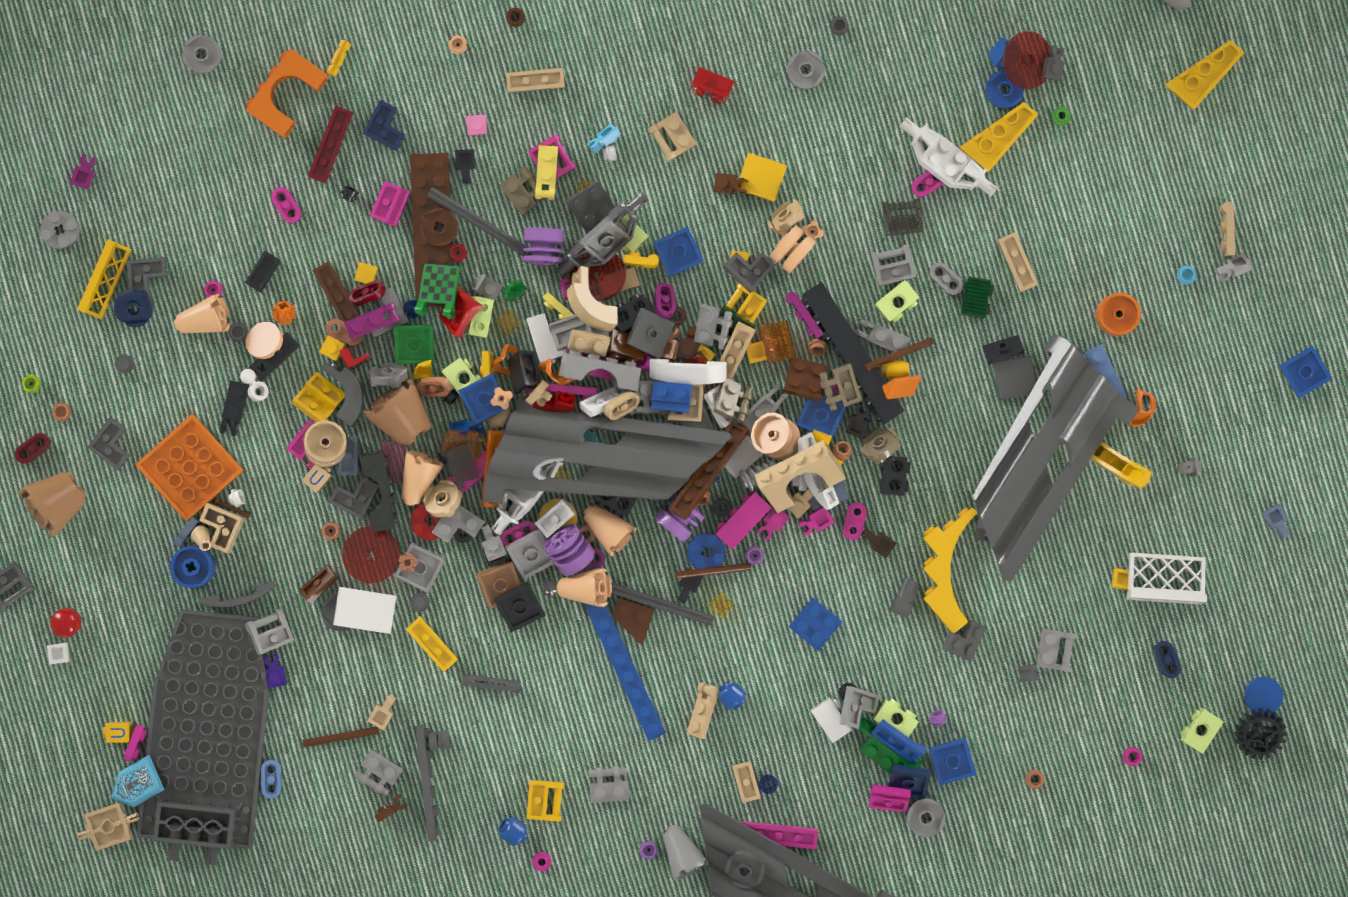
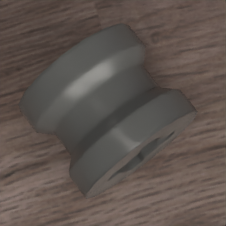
(1028, 673)

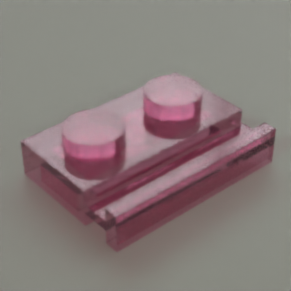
(396, 455)

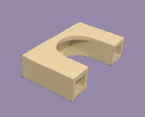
(814, 459)

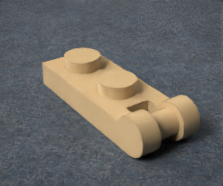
(1227, 229)
(703, 710)

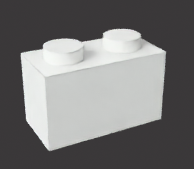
(829, 719)

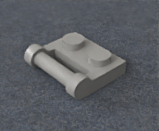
(895, 271)
(271, 638)
(1049, 648)

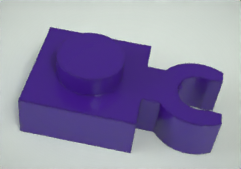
(275, 675)

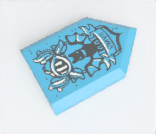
(137, 783)

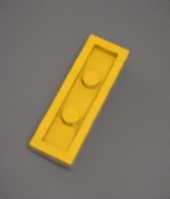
(432, 644)

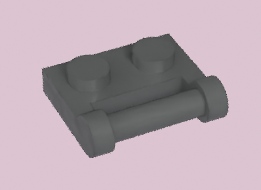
(10, 577)

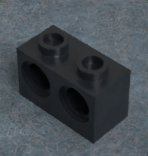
(629, 308)
(889, 475)
(613, 503)

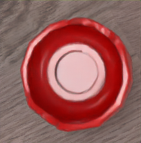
(65, 622)

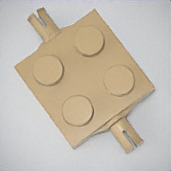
(108, 826)

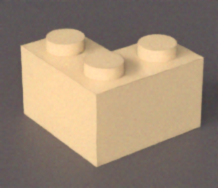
(227, 525)

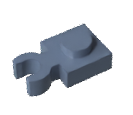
(186, 531)

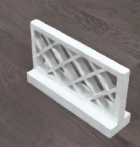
(1166, 595)

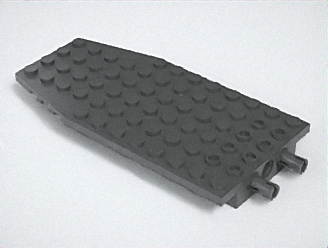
(206, 736)

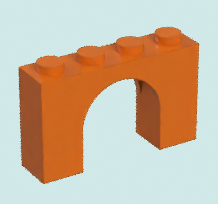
(291, 66)

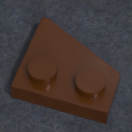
(633, 618)

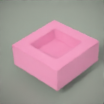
(476, 125)

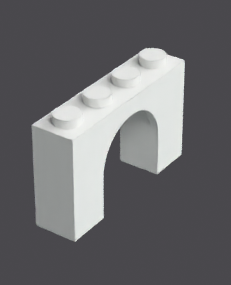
(544, 340)

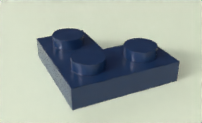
(379, 128)

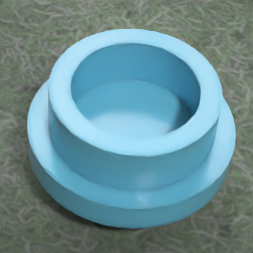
(1186, 275)

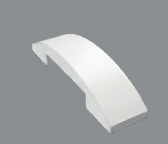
(688, 373)
(825, 495)

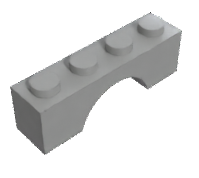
(577, 366)

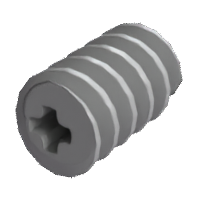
(748, 479)

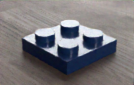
(910, 778)

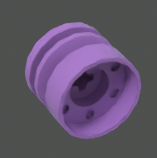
(543, 246)
(675, 524)
(569, 549)

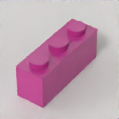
(742, 519)

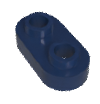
(1166, 659)

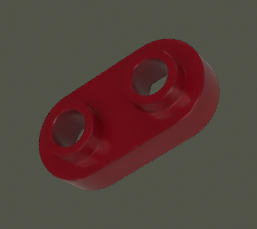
(367, 293)
(32, 446)

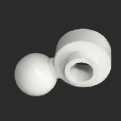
(248, 377)

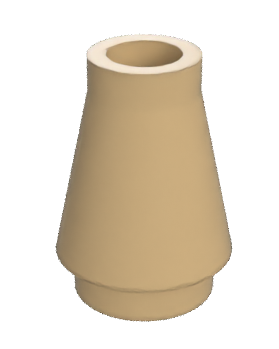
(201, 537)

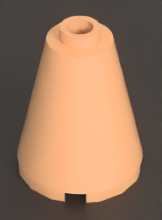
(204, 317)
(418, 476)
(608, 528)
(586, 587)

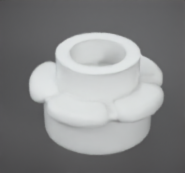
(610, 153)
(237, 497)

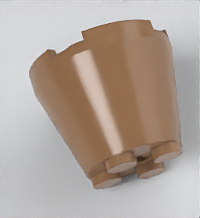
(400, 413)
(53, 501)

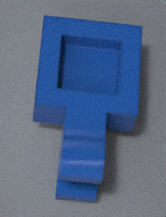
(465, 426)

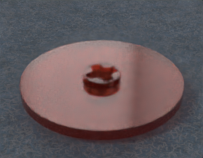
(1023, 46)
(610, 281)
(371, 570)

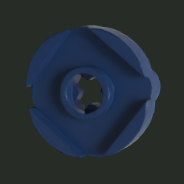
(137, 298)

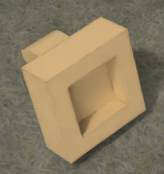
(538, 394)

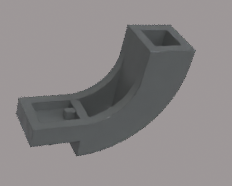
(354, 393)

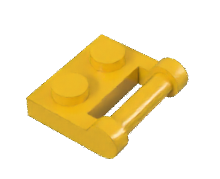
(635, 259)
(752, 305)
(539, 797)

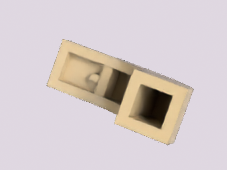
(586, 307)

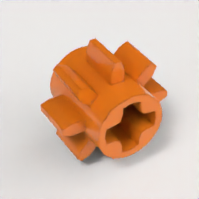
(284, 313)

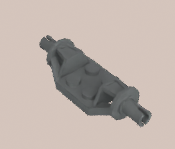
(605, 238)

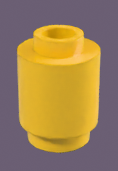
(895, 369)

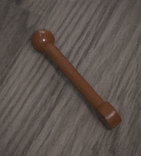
(246, 514)

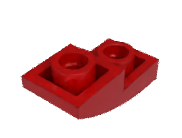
(560, 402)

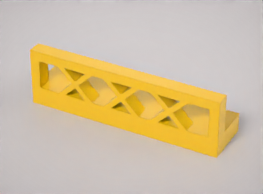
(98, 275)

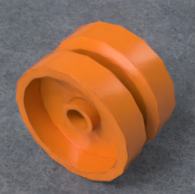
(1106, 314)

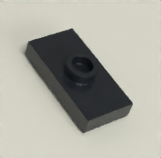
(262, 271)
(1003, 349)

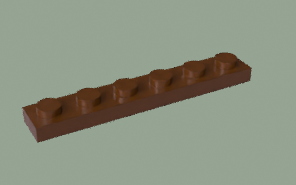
(707, 473)

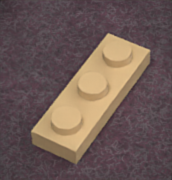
(535, 80)
(1017, 262)
(736, 348)

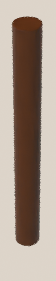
(898, 354)
(713, 571)
(341, 736)

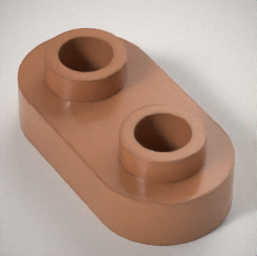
(342, 333)
(434, 386)

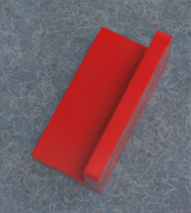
(350, 360)

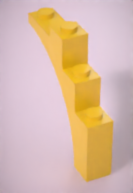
(1121, 467)
(942, 543)

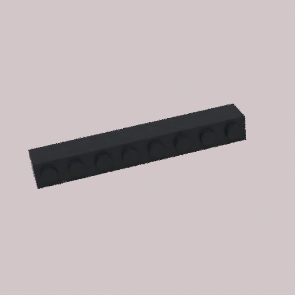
(851, 351)

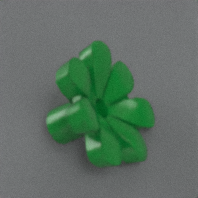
(513, 289)

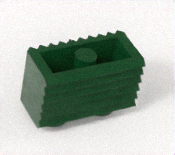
(976, 297)

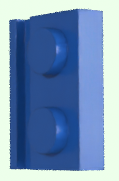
(671, 396)

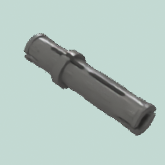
(468, 681)

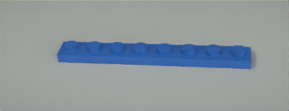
(626, 671)

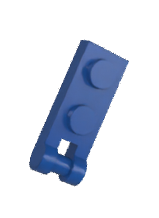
(898, 742)

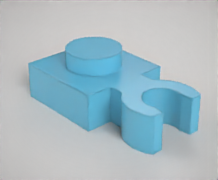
(605, 137)

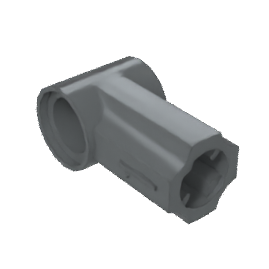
(903, 601)

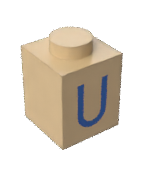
(317, 478)

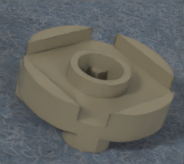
(889, 444)

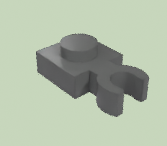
(1053, 66)

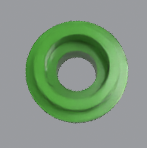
(1057, 120)

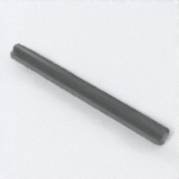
(477, 221)
(662, 604)

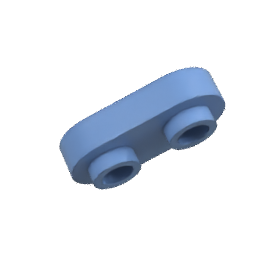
(269, 778)

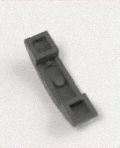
(261, 589)

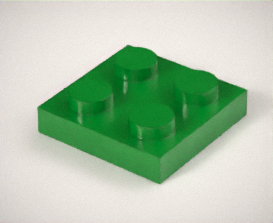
(414, 343)

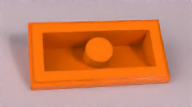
(901, 387)

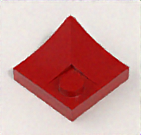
(465, 310)

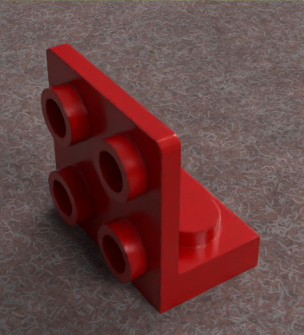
(712, 85)

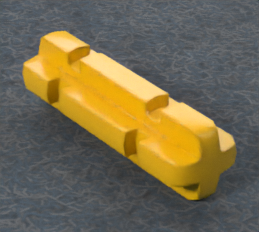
(338, 57)

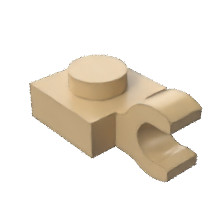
(801, 502)
(381, 715)

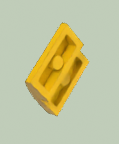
(763, 176)
(318, 398)

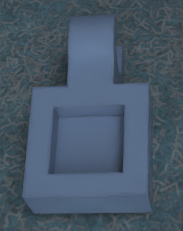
(1276, 518)

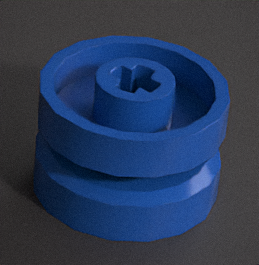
(181, 567)

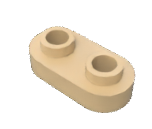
(621, 405)

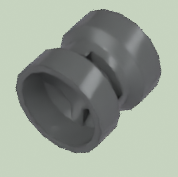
(444, 740)

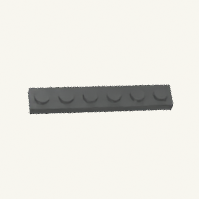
(427, 773)

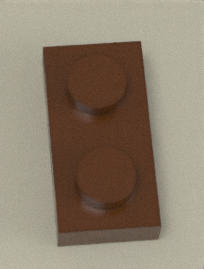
(318, 584)

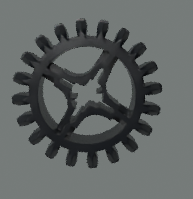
(1253, 735)

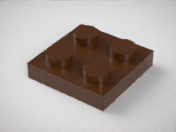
(804, 379)

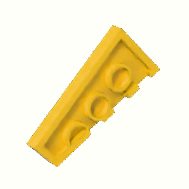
(1202, 77)
(995, 140)

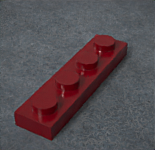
(330, 144)

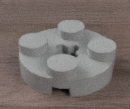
(211, 59)
(816, 68)
(63, 240)
(388, 374)
(931, 827)

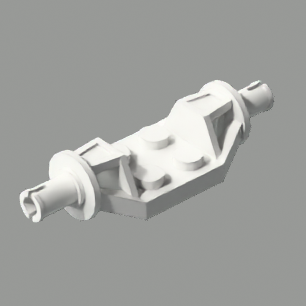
(946, 160)
(522, 501)

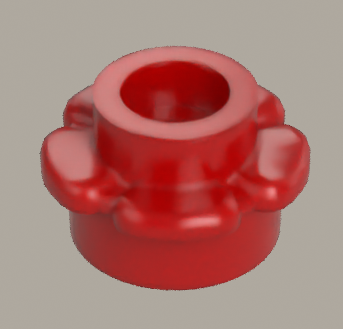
(463, 253)

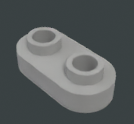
(946, 278)

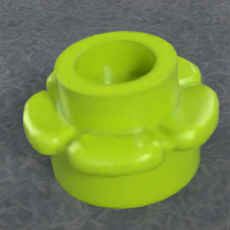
(26, 383)

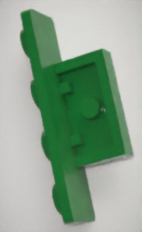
(878, 751)

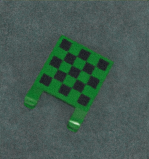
(438, 286)

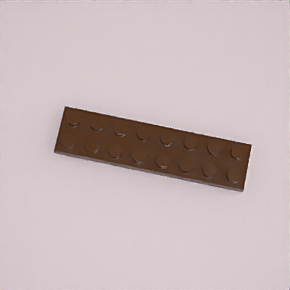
(428, 172)

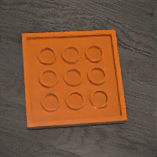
(189, 467)

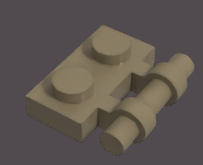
(518, 194)
(846, 386)
(727, 399)

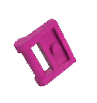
(569, 165)

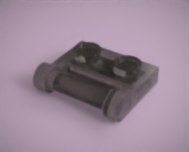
(902, 223)

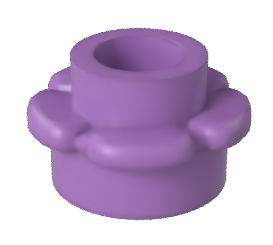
(754, 560)
(938, 718)
(643, 849)

